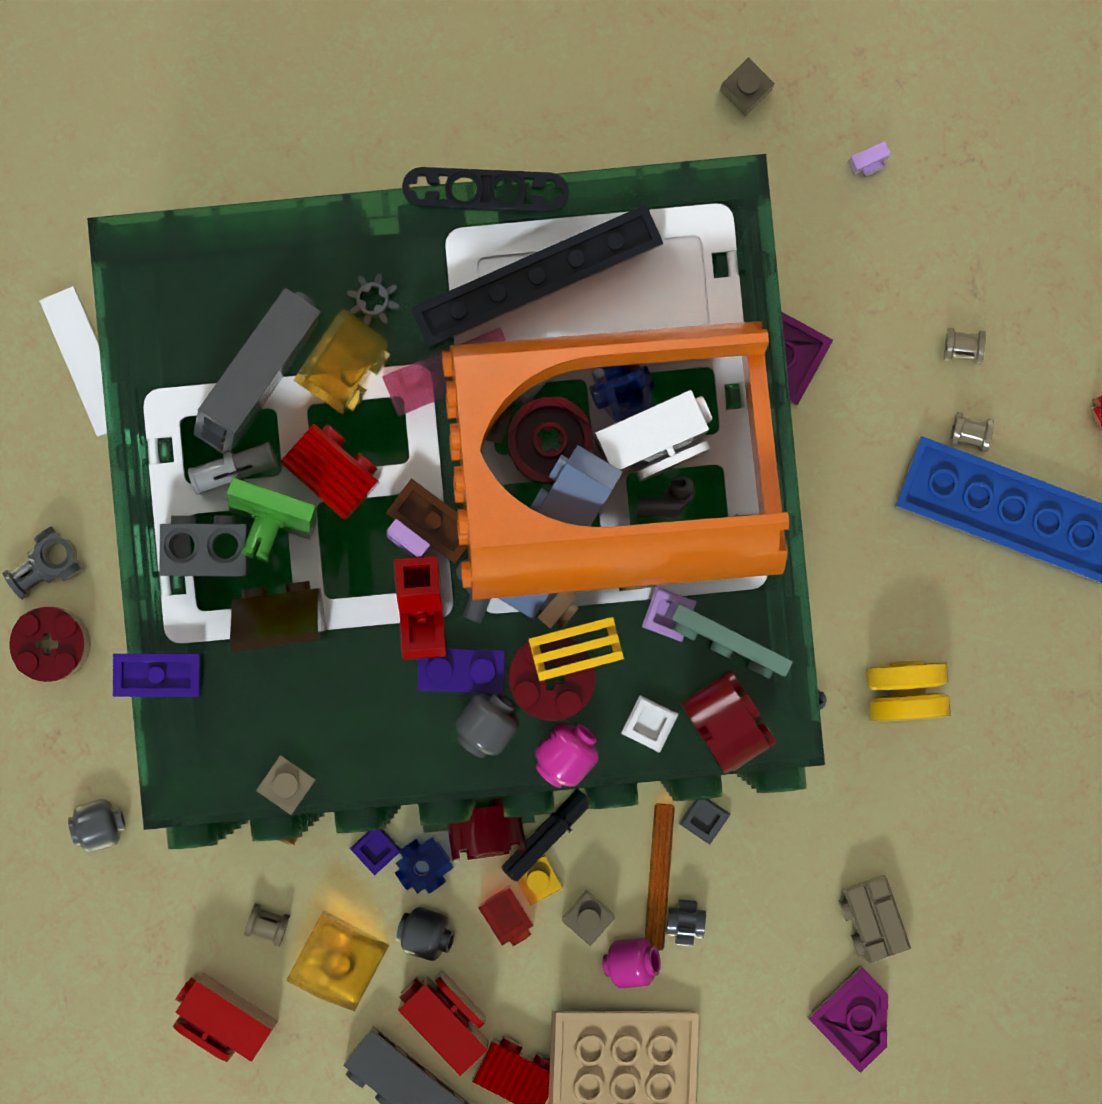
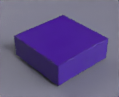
(375, 849)

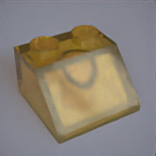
(343, 362)
(337, 962)

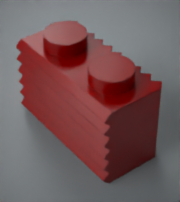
(330, 470)
(513, 1073)

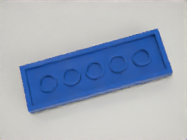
(1004, 508)

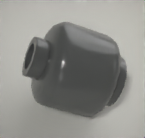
(487, 724)
(96, 825)
(425, 934)

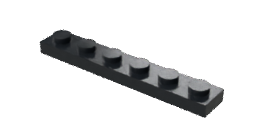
(537, 276)

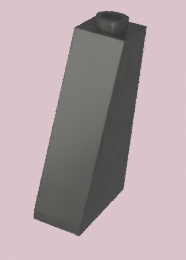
(256, 371)

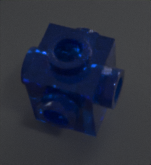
(631, 395)
(433, 855)

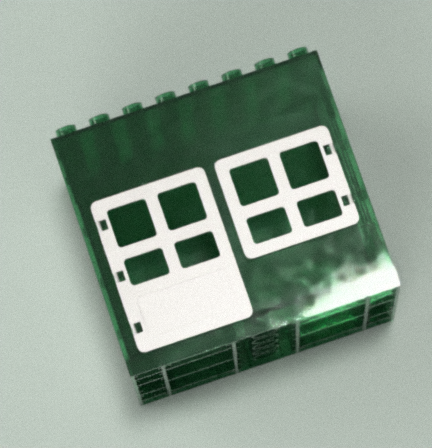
(175, 310)

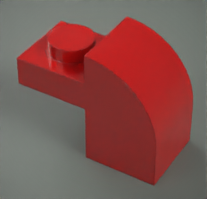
(420, 607)

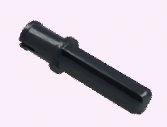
(546, 835)

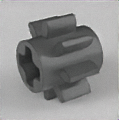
(367, 290)
(686, 922)

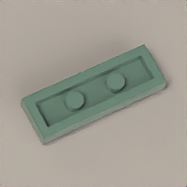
(727, 641)

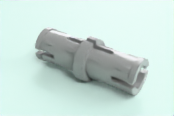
(232, 466)

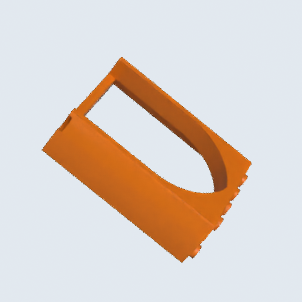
(530, 554)

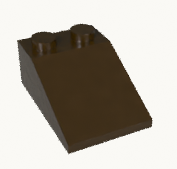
(278, 618)

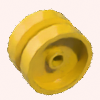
(908, 691)

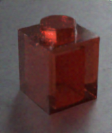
(507, 916)

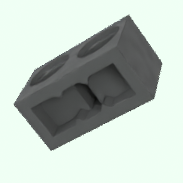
(204, 559)

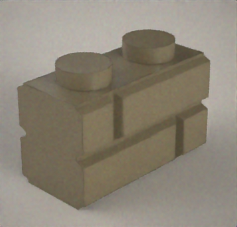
(875, 919)

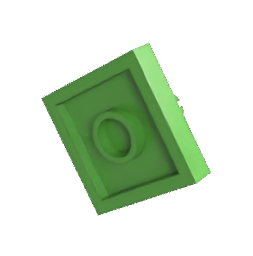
(270, 513)

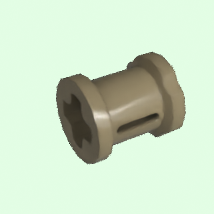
(965, 345)
(972, 432)
(267, 925)

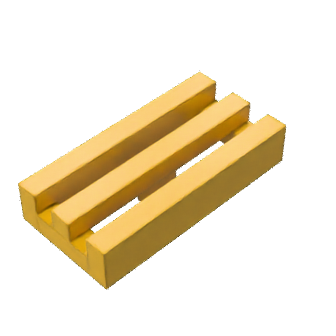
(540, 658)

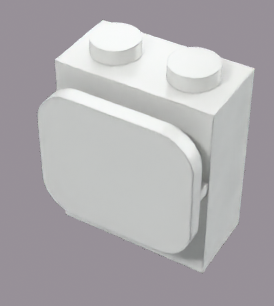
(657, 436)

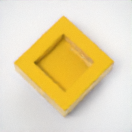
(539, 881)

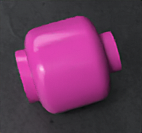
(566, 755)
(632, 963)

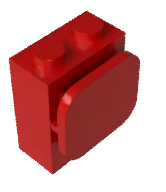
(221, 1019)
(445, 1020)

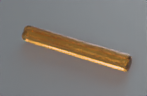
(659, 874)

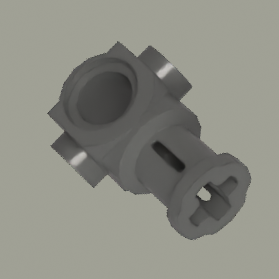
(41, 564)

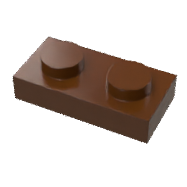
(428, 519)

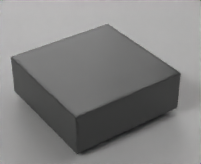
(704, 819)

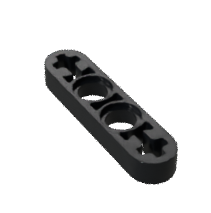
(485, 196)

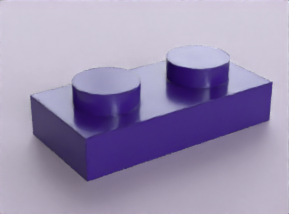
(463, 671)
(156, 675)

